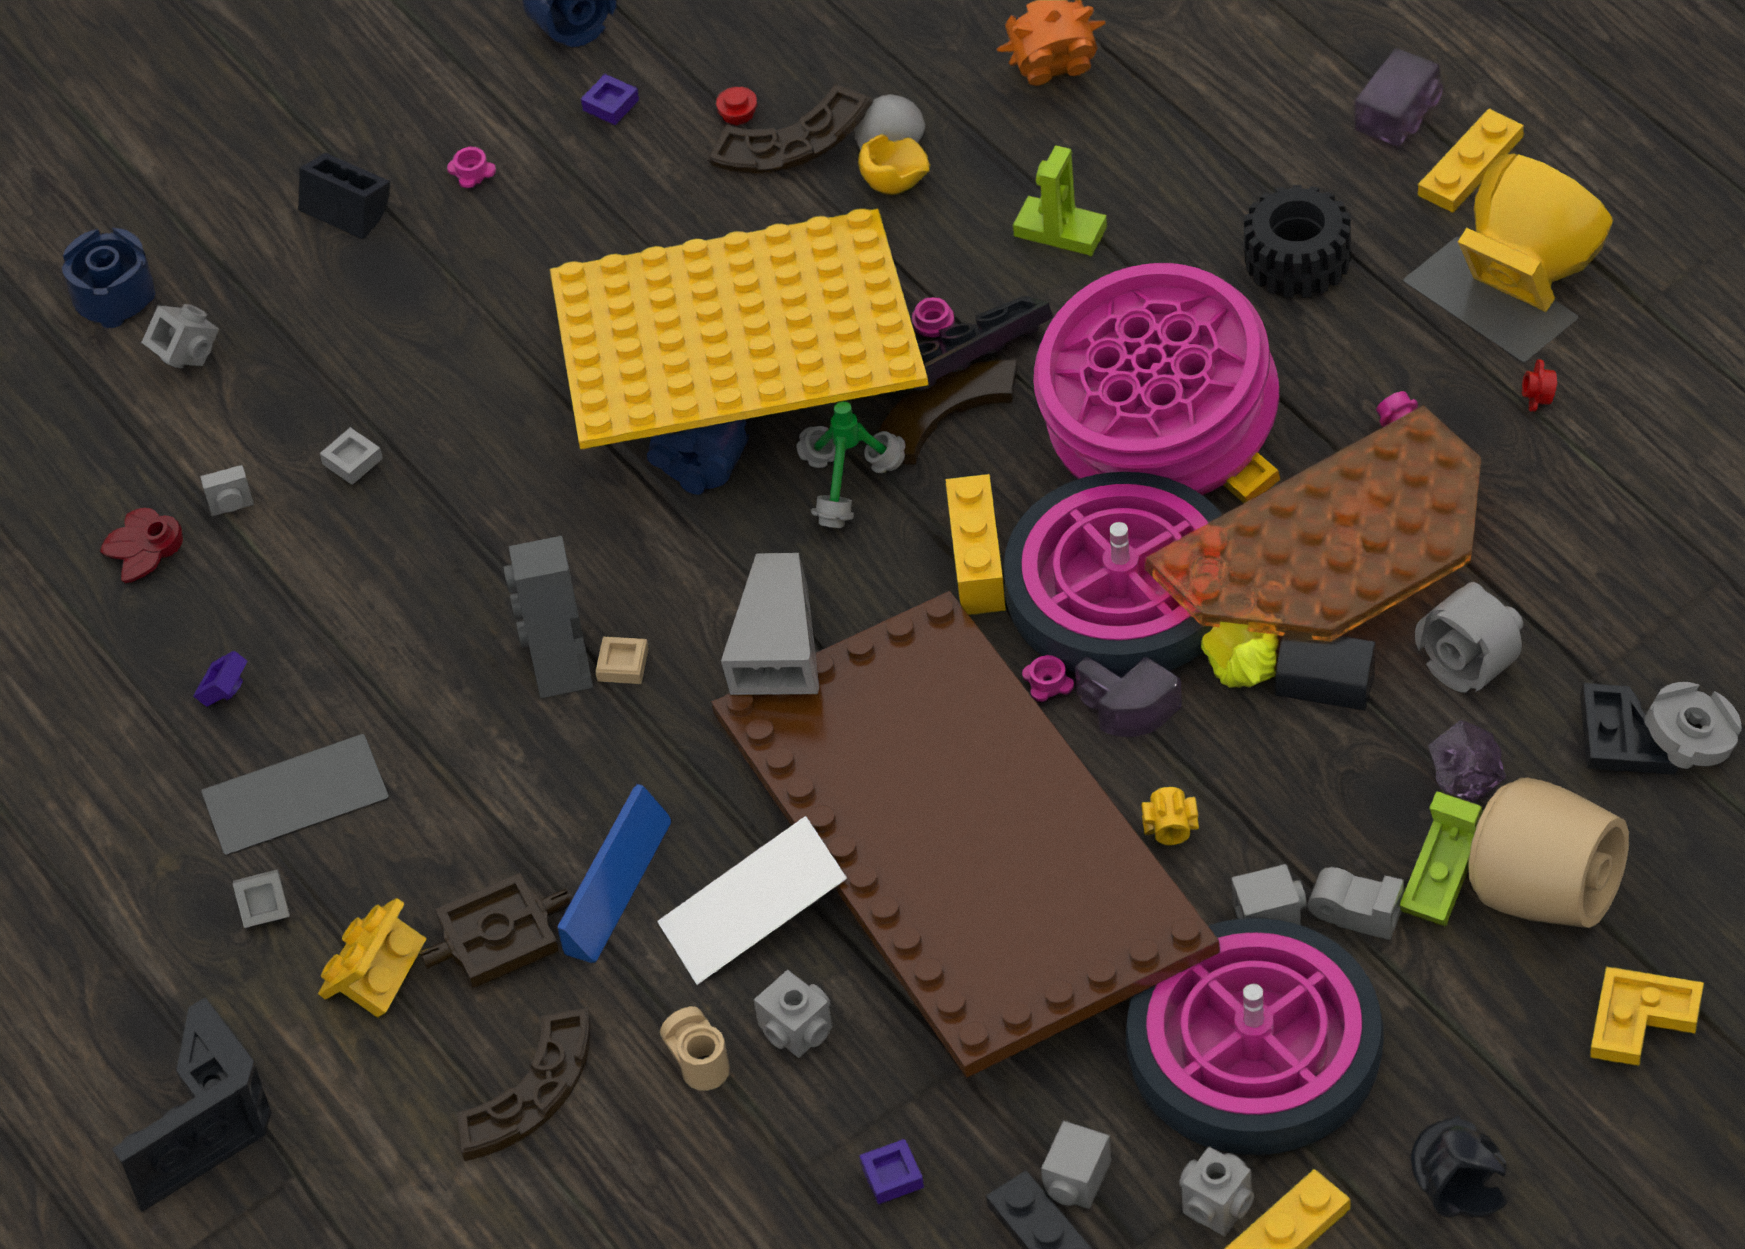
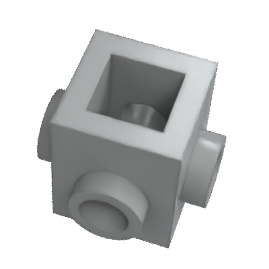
(180, 335)
(793, 1014)
(1216, 1190)

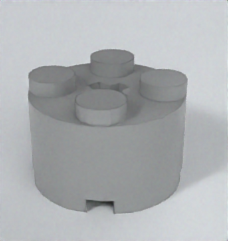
(1469, 638)

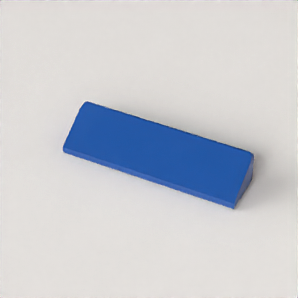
(613, 876)

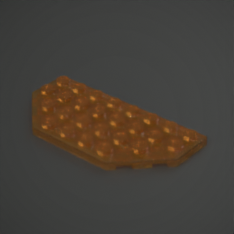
(1334, 537)

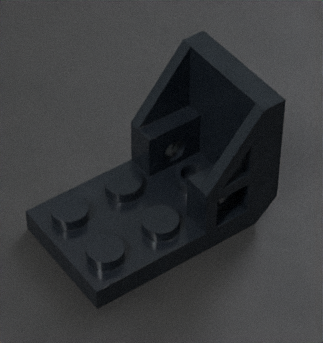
(219, 1120)

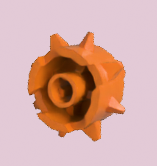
(1051, 40)

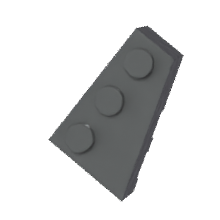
(549, 615)

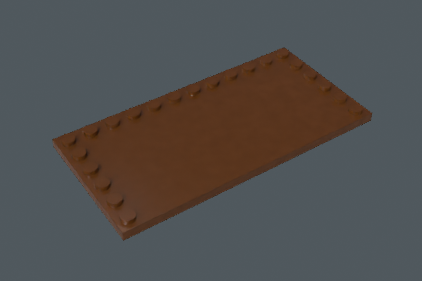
(968, 835)

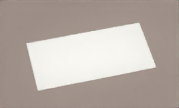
(751, 900)

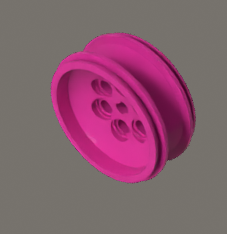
(1157, 332)

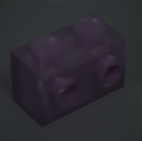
(1398, 97)

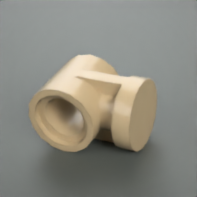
(691, 1037)

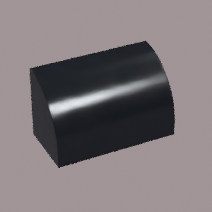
(342, 194)
(1325, 670)

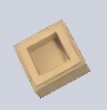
(622, 660)

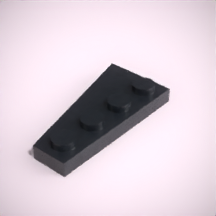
(993, 329)

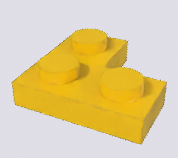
(1637, 1000)

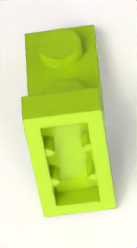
(1053, 216)
(1442, 860)

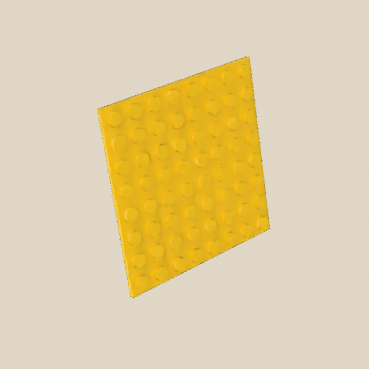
(734, 328)

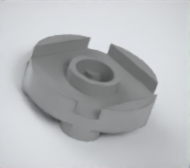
(1684, 742)

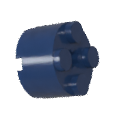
(570, 20)
(108, 276)
(701, 455)

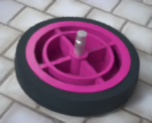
(1081, 575)
(1259, 1040)

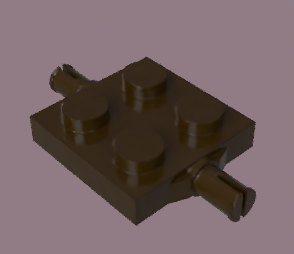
(496, 930)

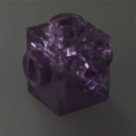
(1467, 761)

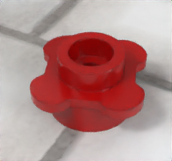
(1539, 385)

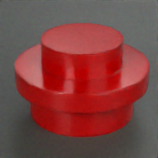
(736, 105)

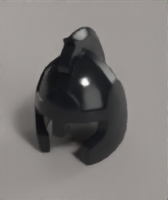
(1453, 1165)

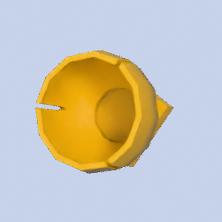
(1532, 229)

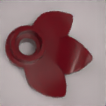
(143, 542)

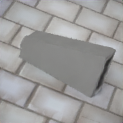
(772, 631)

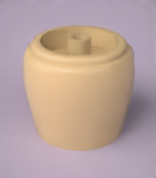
(1547, 854)

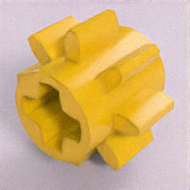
(1170, 815)

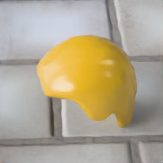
(892, 165)

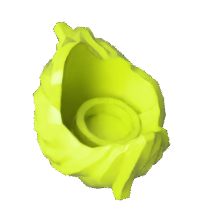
(1240, 655)

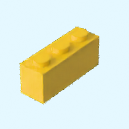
(975, 544)

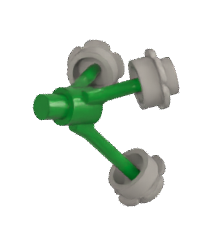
(826, 445)

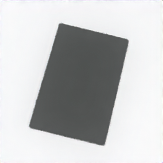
(1494, 314)
(294, 794)

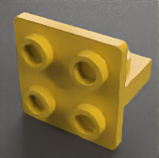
(373, 959)

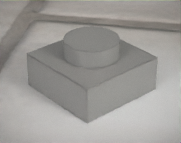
(351, 456)
(227, 490)
(261, 898)

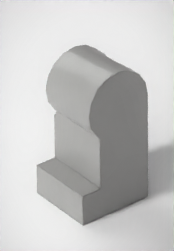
(1357, 902)

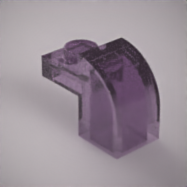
(1130, 704)

